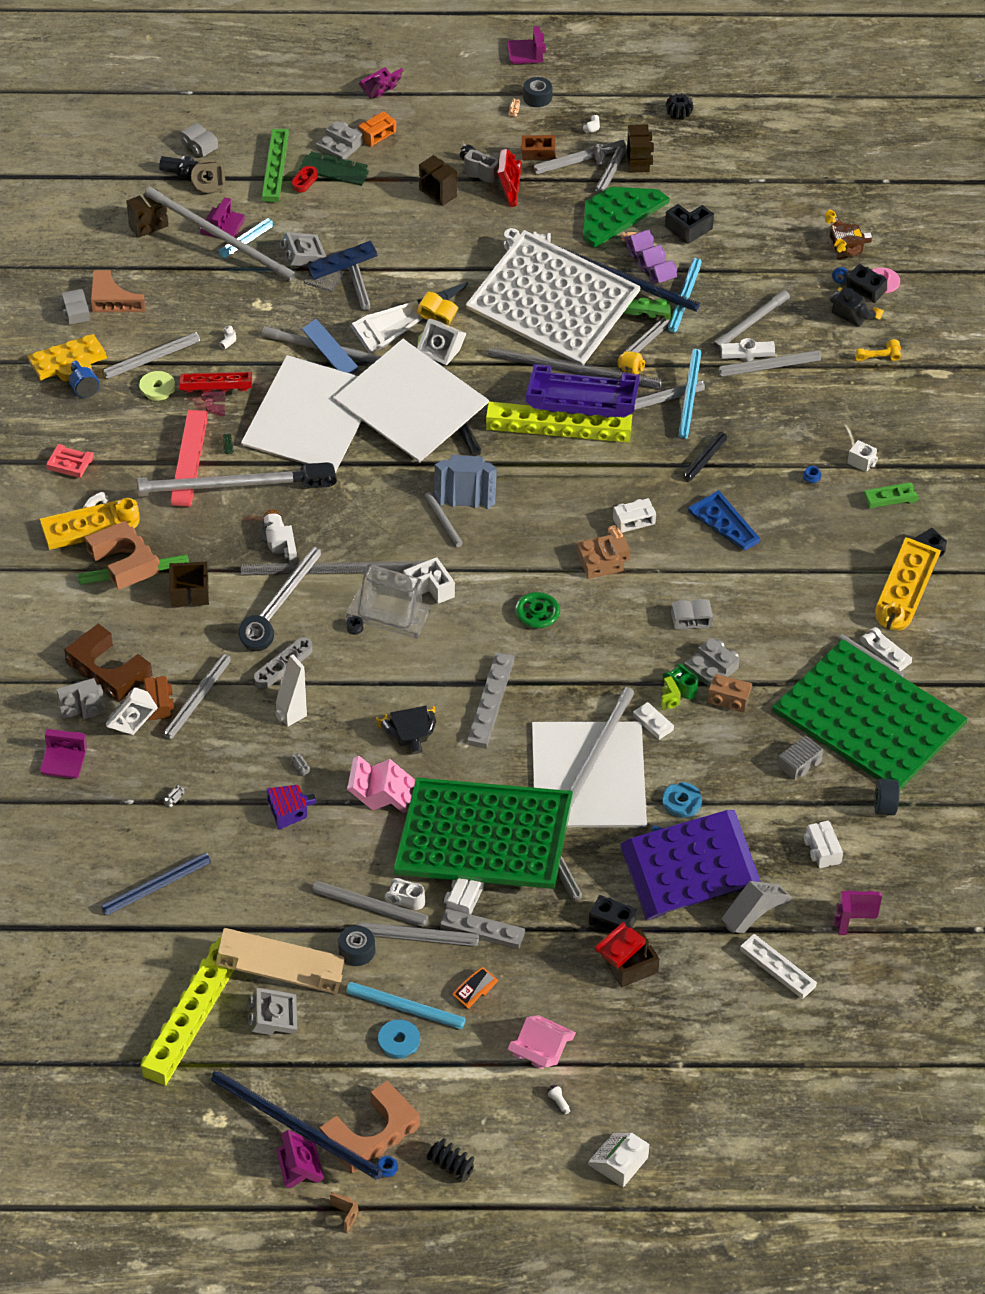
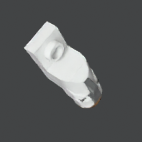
(278, 536)

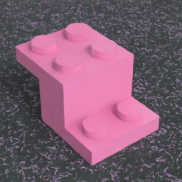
(381, 784)
(541, 1041)

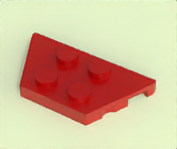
(509, 174)

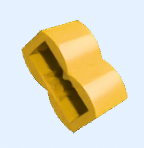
(436, 308)

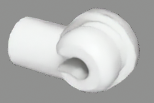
(593, 125)
(230, 337)
(99, 497)

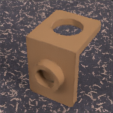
(346, 1204)

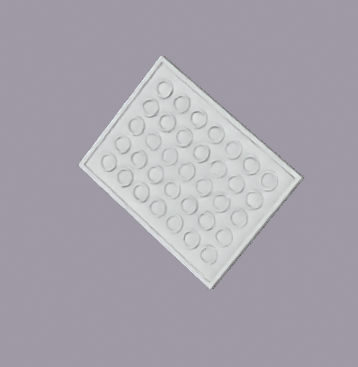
(553, 297)

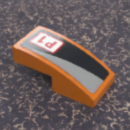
(476, 985)

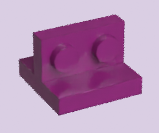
(224, 219)
(298, 1159)

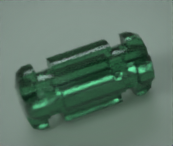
(227, 443)

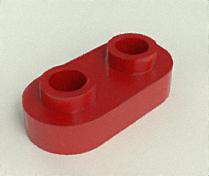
(304, 179)

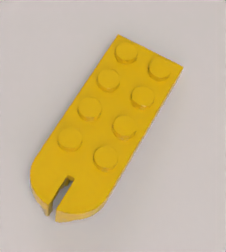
(75, 525)
(906, 584)

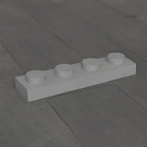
(486, 929)

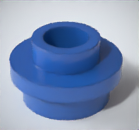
(840, 271)
(812, 474)
(388, 1161)

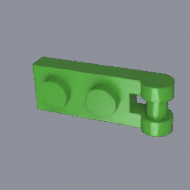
(891, 495)

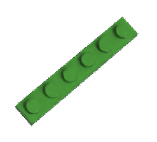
(275, 165)

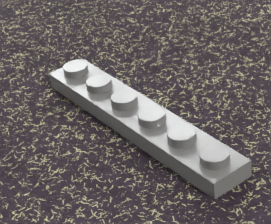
(491, 700)

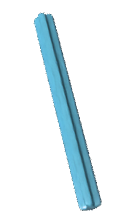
(685, 291)
(689, 394)
(405, 1005)

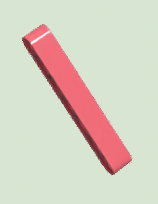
(190, 455)

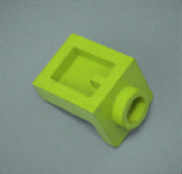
(671, 694)

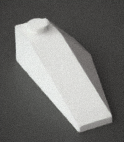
(292, 693)

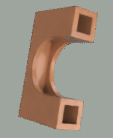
(123, 538)
(401, 1121)

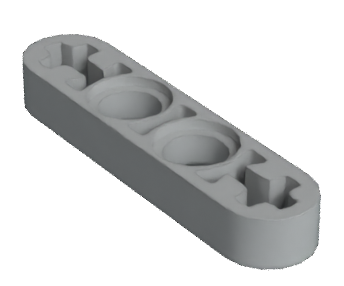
(280, 660)

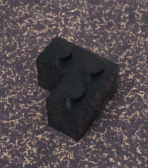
(688, 224)

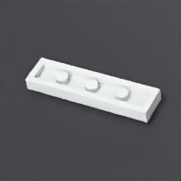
(778, 966)

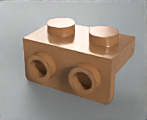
(729, 692)

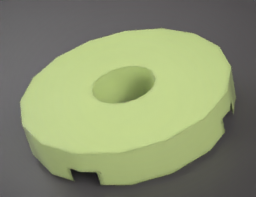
(157, 378)

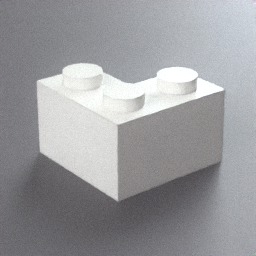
(434, 579)

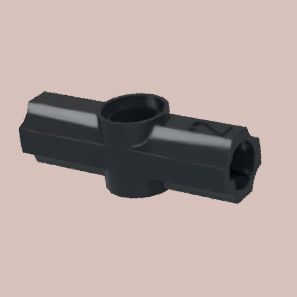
(182, 166)

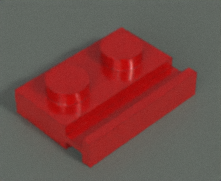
(620, 945)

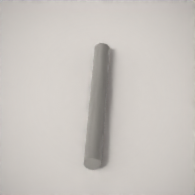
(444, 520)
(870, 654)

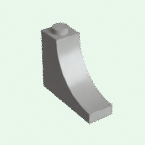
(753, 903)

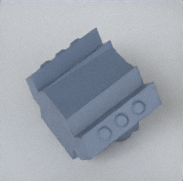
(465, 482)

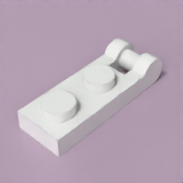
(885, 649)

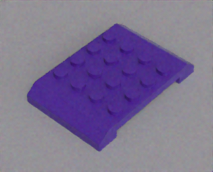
(582, 393)
(689, 863)

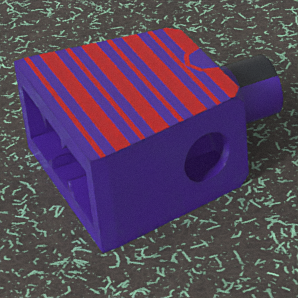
(288, 804)

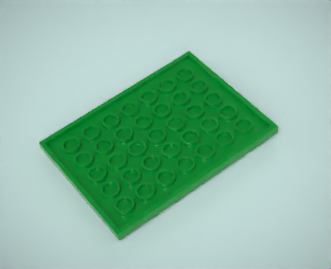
(869, 714)
(484, 833)

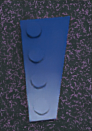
(725, 520)

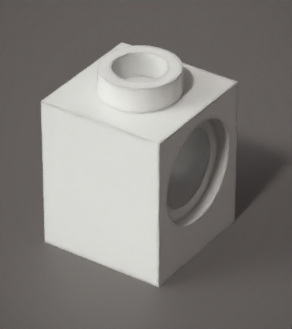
(862, 456)

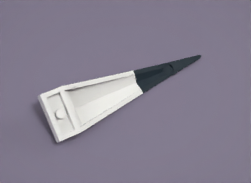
(385, 326)

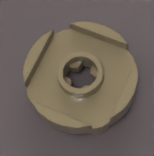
(201, 183)

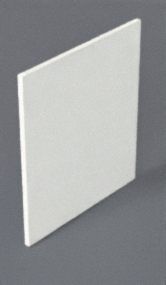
(411, 400)
(301, 416)
(616, 784)

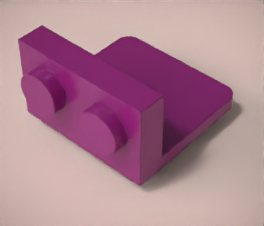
(527, 50)
(380, 81)
(63, 753)
(856, 905)

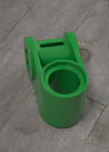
(685, 681)

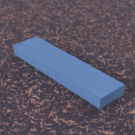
(329, 347)

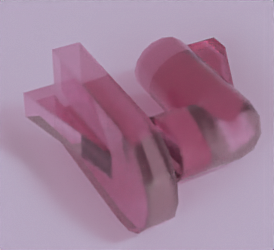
(210, 398)

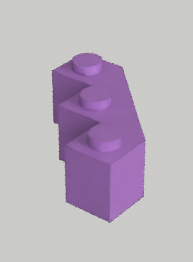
(650, 257)

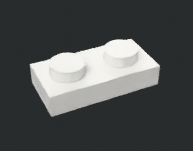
(653, 720)

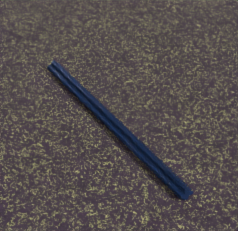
(652, 289)
(297, 1126)

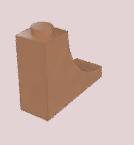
(111, 298)

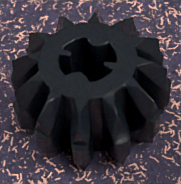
(679, 106)

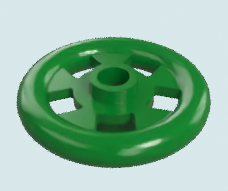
(537, 610)

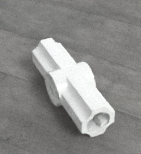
(747, 350)

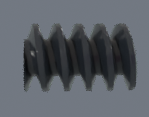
(451, 1160)

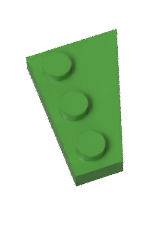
(650, 307)

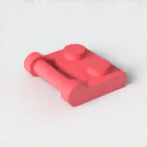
(69, 461)

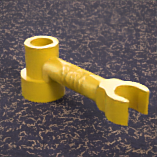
(892, 349)

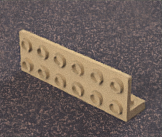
(280, 961)

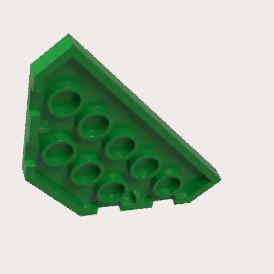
(618, 210)

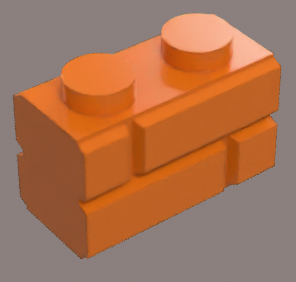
(377, 128)

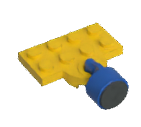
(72, 363)

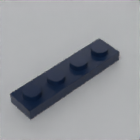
(342, 260)

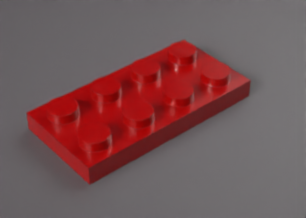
(209, 381)

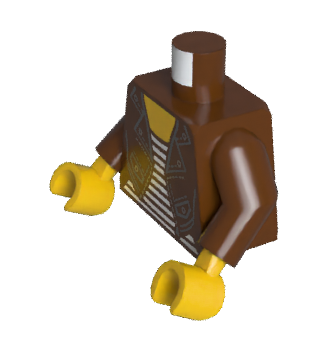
(846, 238)

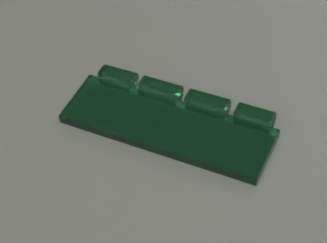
(341, 171)

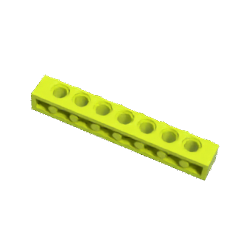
(536, 421)
(162, 1069)

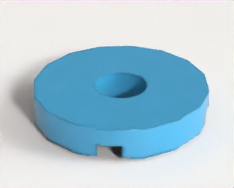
(678, 808)
(400, 1028)

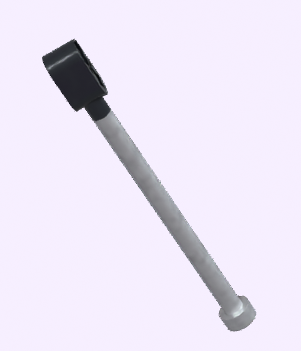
(311, 475)

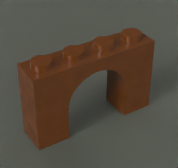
(115, 682)

